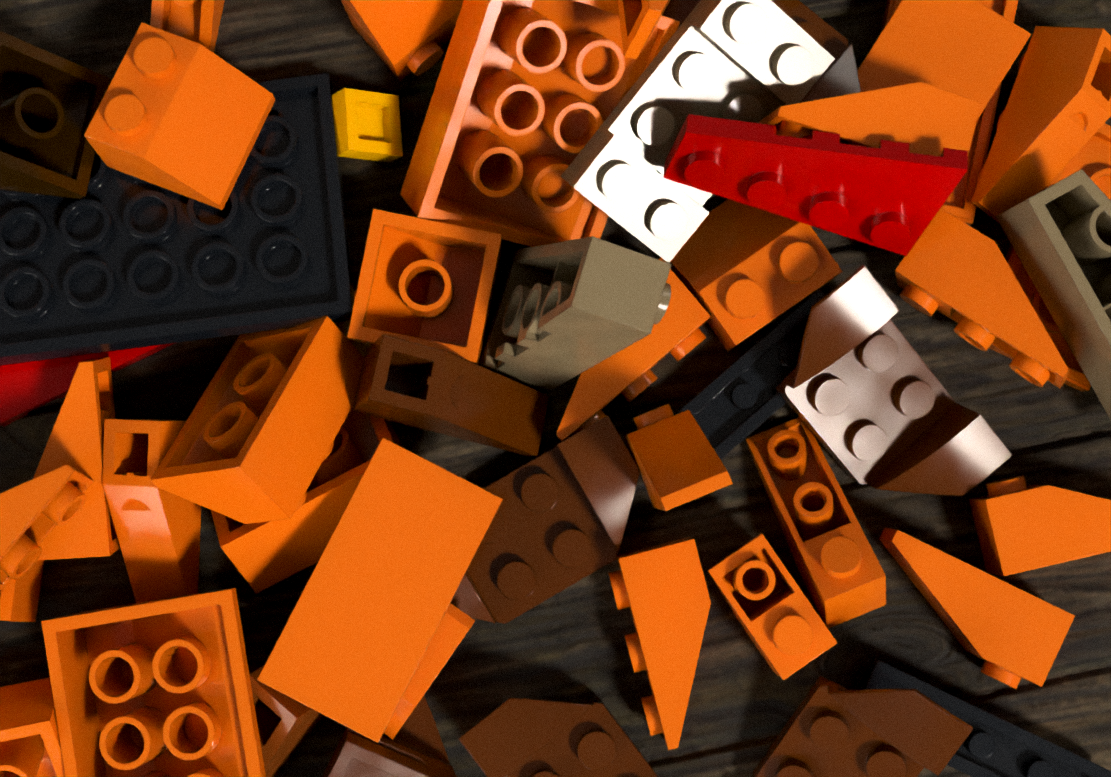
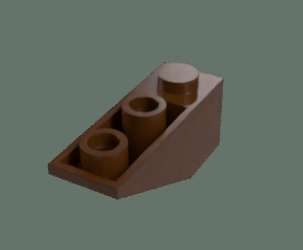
(449, 396)

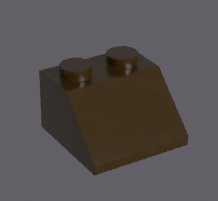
(44, 120)

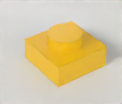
(367, 125)

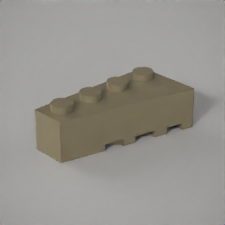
(1067, 254)
(572, 309)

